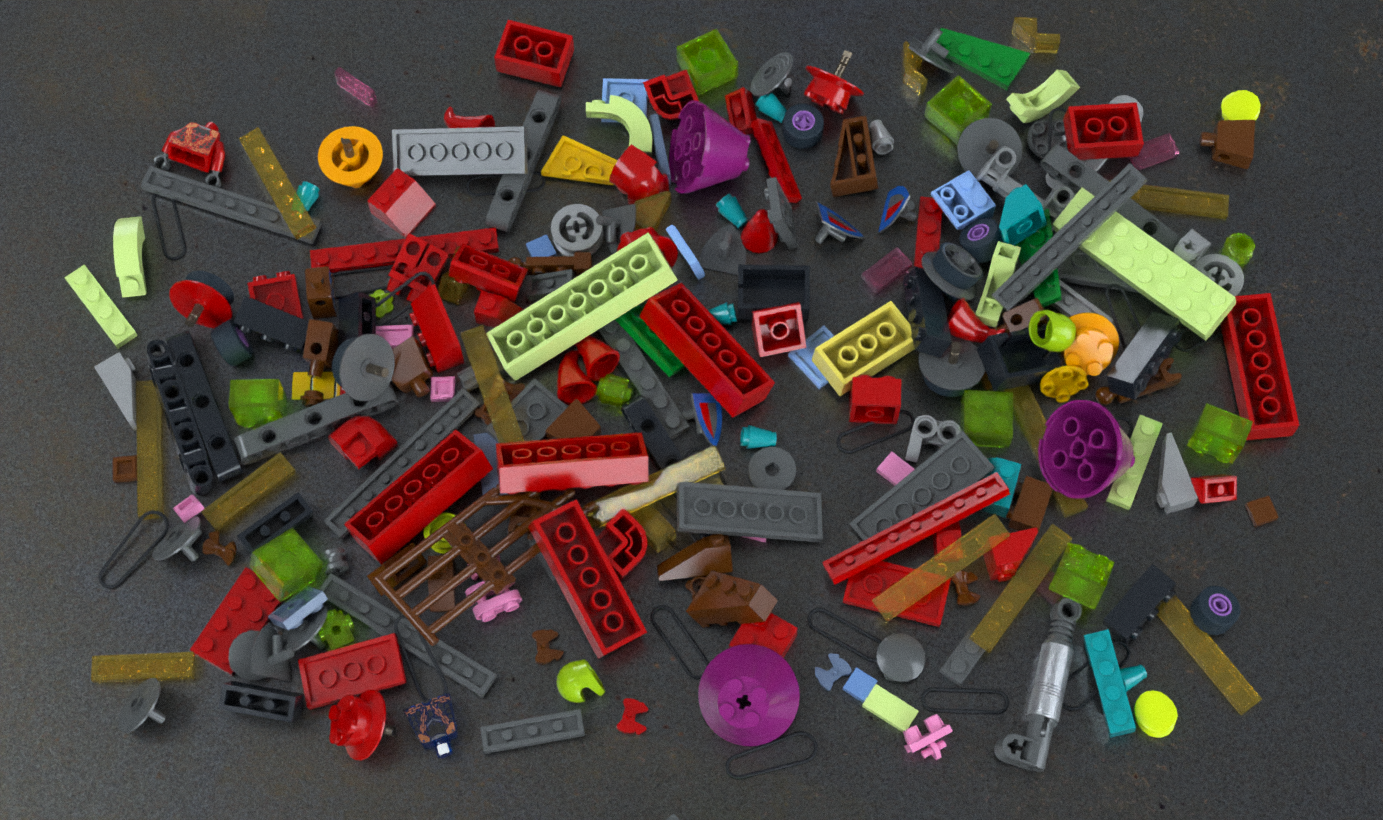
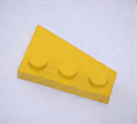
(579, 163)

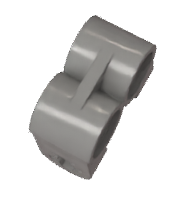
(1192, 247)
(934, 437)

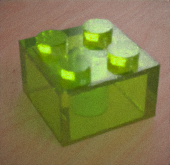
(707, 61)
(956, 108)
(257, 401)
(987, 417)
(1219, 434)
(286, 564)
(1081, 575)

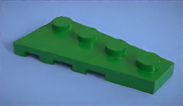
(985, 58)
(1049, 289)
(649, 340)

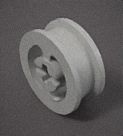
(575, 218)
(1230, 276)

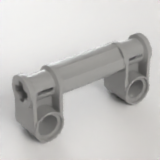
(1005, 184)

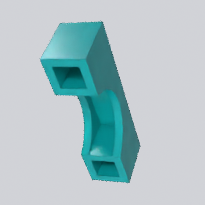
(1109, 683)

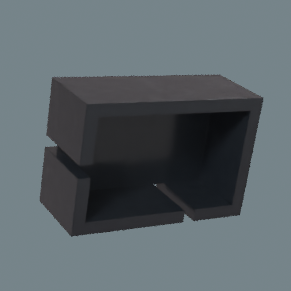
(771, 287)
(1017, 360)

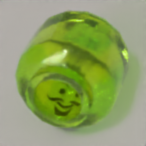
(1239, 248)
(613, 390)

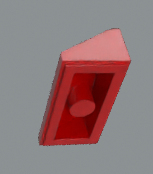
(741, 109)
(1215, 488)

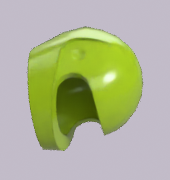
(1059, 331)
(575, 677)

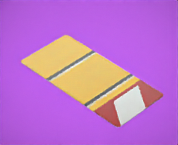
(326, 385)

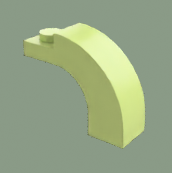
(1043, 99)
(629, 116)
(127, 248)
(1001, 269)

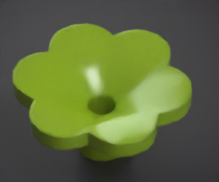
(384, 308)

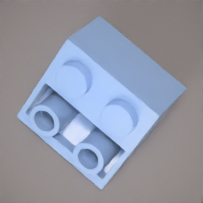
(964, 200)

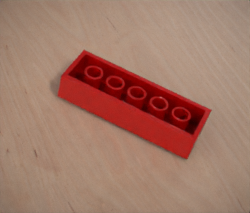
(707, 349)
(1259, 367)
(571, 463)
(418, 496)
(587, 578)

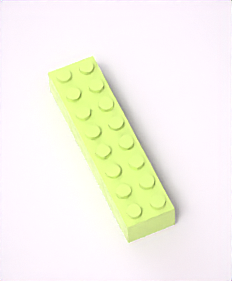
(1153, 270)
(581, 306)

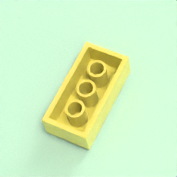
(864, 347)

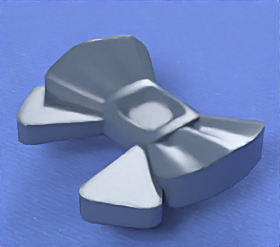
(839, 669)

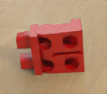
(408, 265)

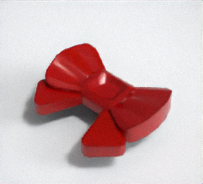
(628, 724)

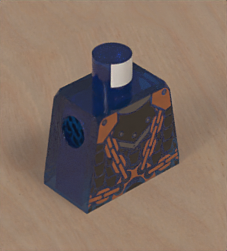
(434, 723)

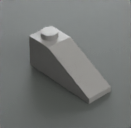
(121, 383)
(1174, 483)

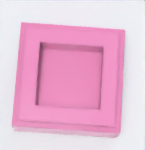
(442, 388)
(188, 508)

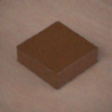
(125, 468)
(1261, 511)

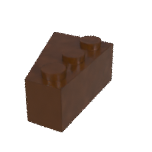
(854, 162)
(730, 600)

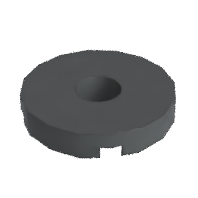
(772, 457)

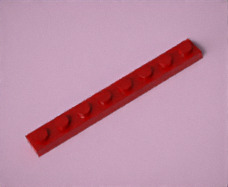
(386, 252)
(915, 528)

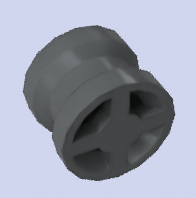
(334, 561)

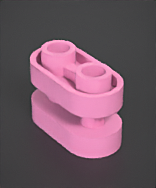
(487, 609)

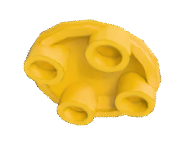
(1063, 382)

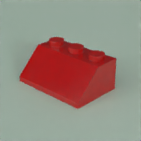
(487, 272)
(436, 330)

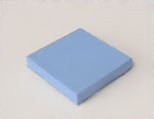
(628, 89)
(686, 252)
(803, 357)

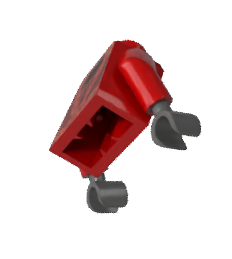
(196, 147)

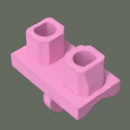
(936, 730)

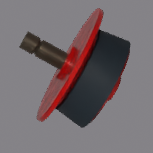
(202, 299)

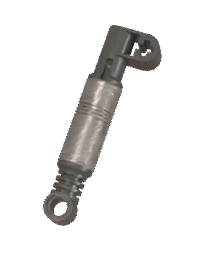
(1046, 694)

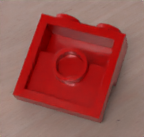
(278, 292)

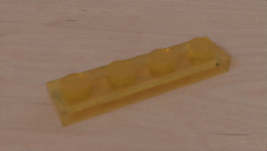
(248, 491)
(143, 667)

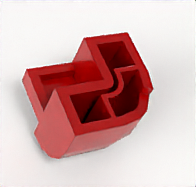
(670, 94)
(637, 175)
(362, 440)
(623, 543)

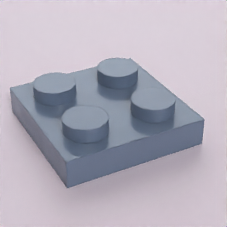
(292, 612)

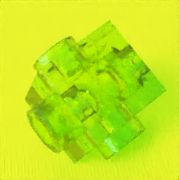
(337, 637)

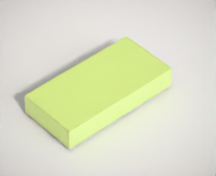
(890, 708)

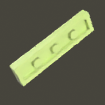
(101, 306)
(1143, 442)

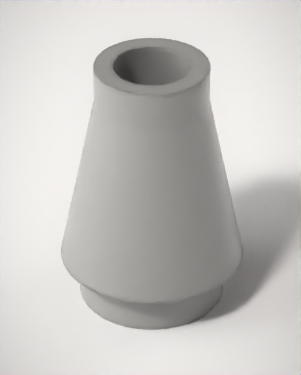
(881, 139)

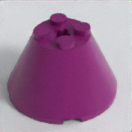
(705, 149)
(1083, 449)
(769, 688)

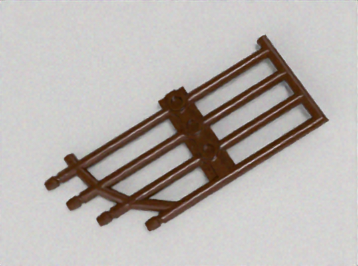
(474, 553)

